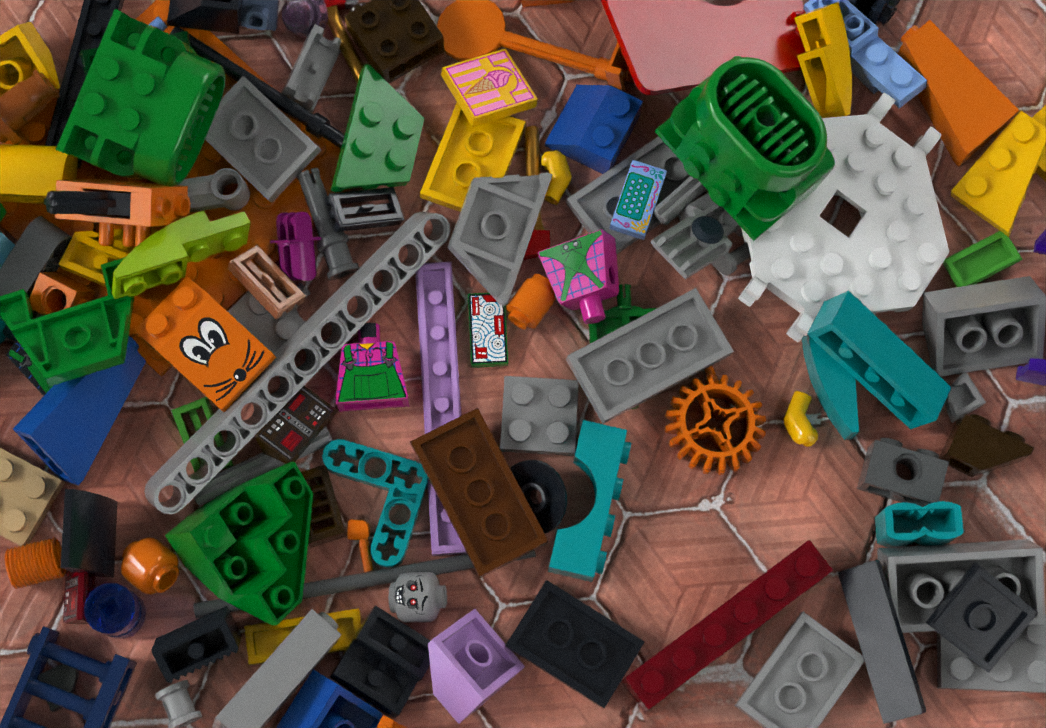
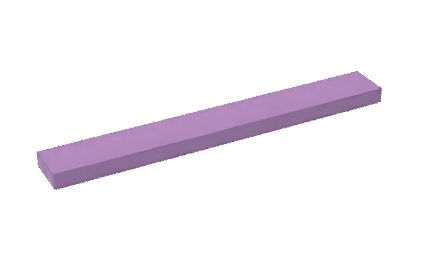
(439, 379)

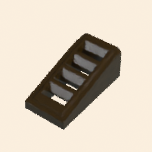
(328, 533)

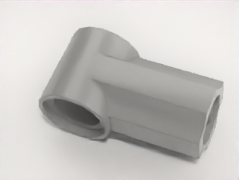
(207, 191)

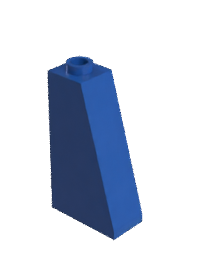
(77, 416)

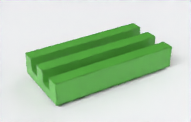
(191, 409)

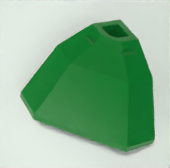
(252, 543)

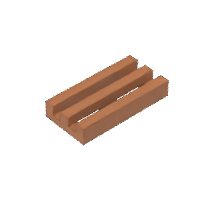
(261, 283)

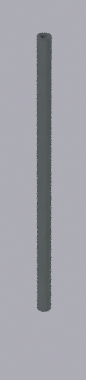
(360, 580)

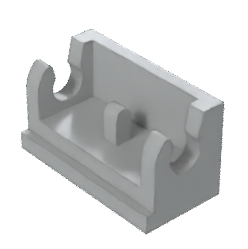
(312, 69)

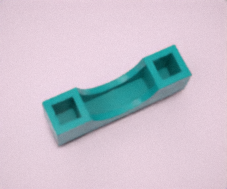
(578, 547)

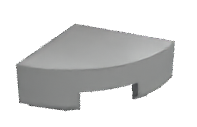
(963, 398)

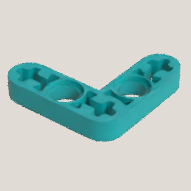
(397, 494)

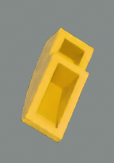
(826, 60)

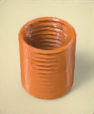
(34, 563)

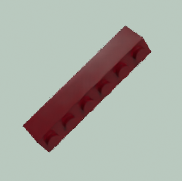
(726, 626)

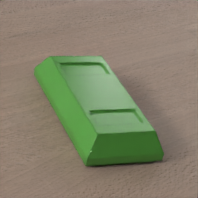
(982, 260)

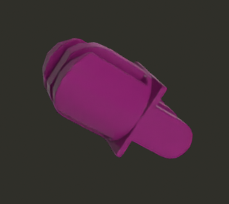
(296, 245)

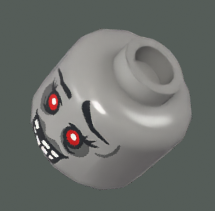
(417, 597)

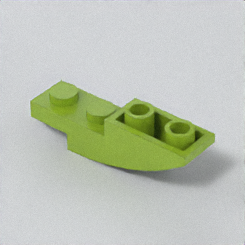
(165, 253)

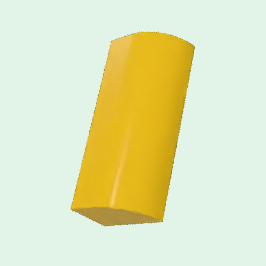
(32, 171)

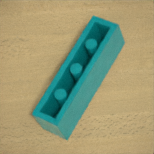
(879, 360)

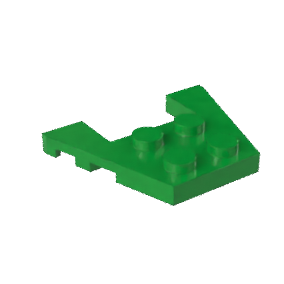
(75, 338)

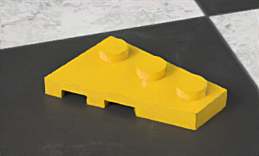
(1002, 174)

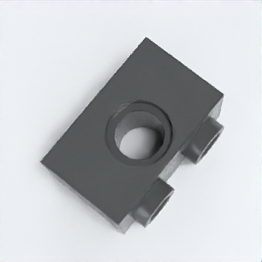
(881, 479)

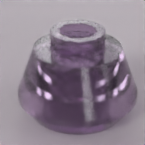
(302, 15)

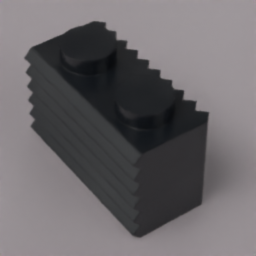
(197, 644)

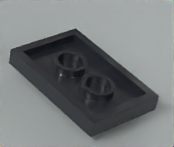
(575, 644)

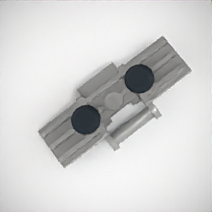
(702, 240)

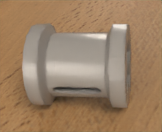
(178, 704)

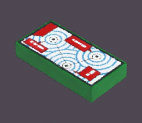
(487, 331)

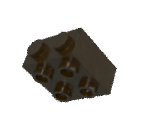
(394, 35)

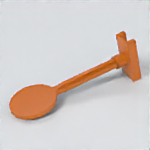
(479, 28)

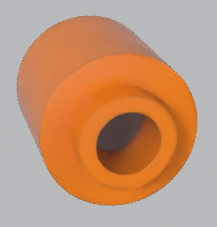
(531, 302)

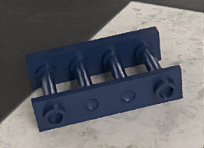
(97, 711)

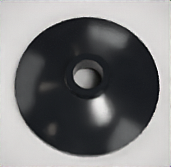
(538, 475)

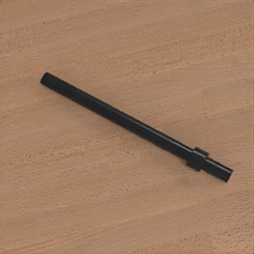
(315, 123)

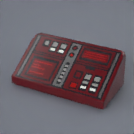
(77, 589)

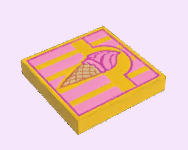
(489, 87)

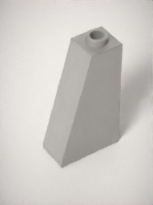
(280, 673)

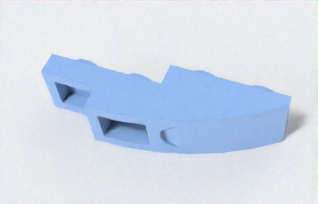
(872, 58)

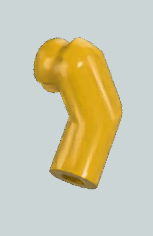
(558, 166)
(797, 422)

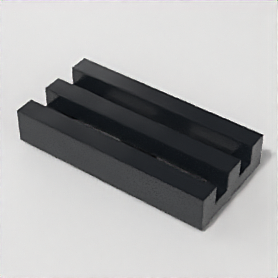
(339, 213)

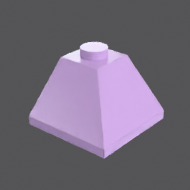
(469, 665)

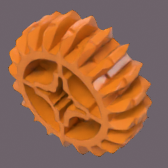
(742, 410)

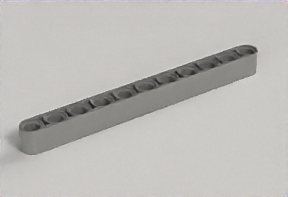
(291, 377)

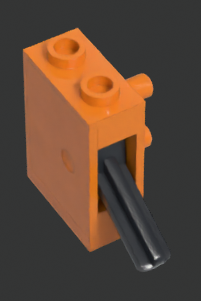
(119, 202)

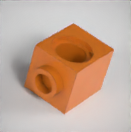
(48, 293)

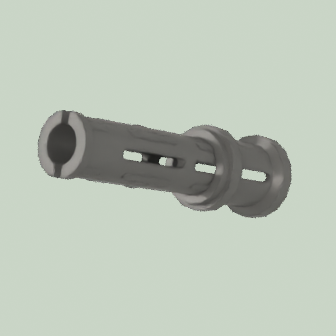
(332, 243)

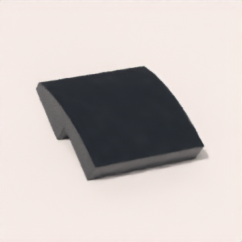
(89, 533)
(383, 662)

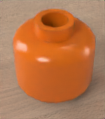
(150, 566)

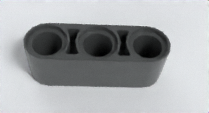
(35, 252)

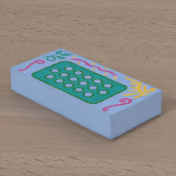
(638, 199)

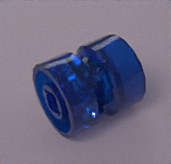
(114, 611)

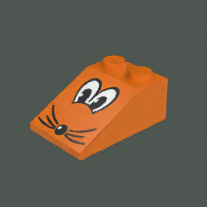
(205, 344)

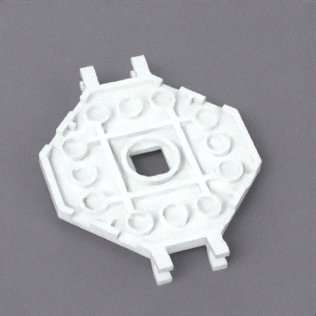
(890, 249)

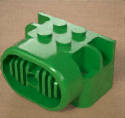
(144, 104)
(750, 142)

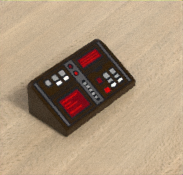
(295, 426)

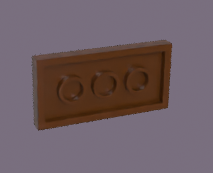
(479, 492)

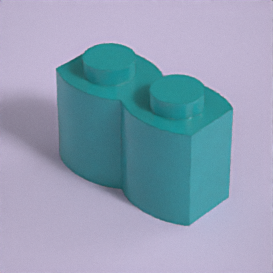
(910, 523)

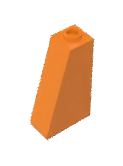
(957, 94)

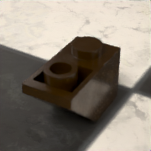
(980, 448)

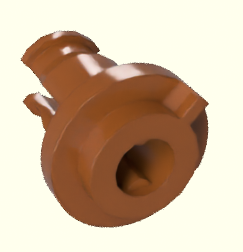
(22, 104)

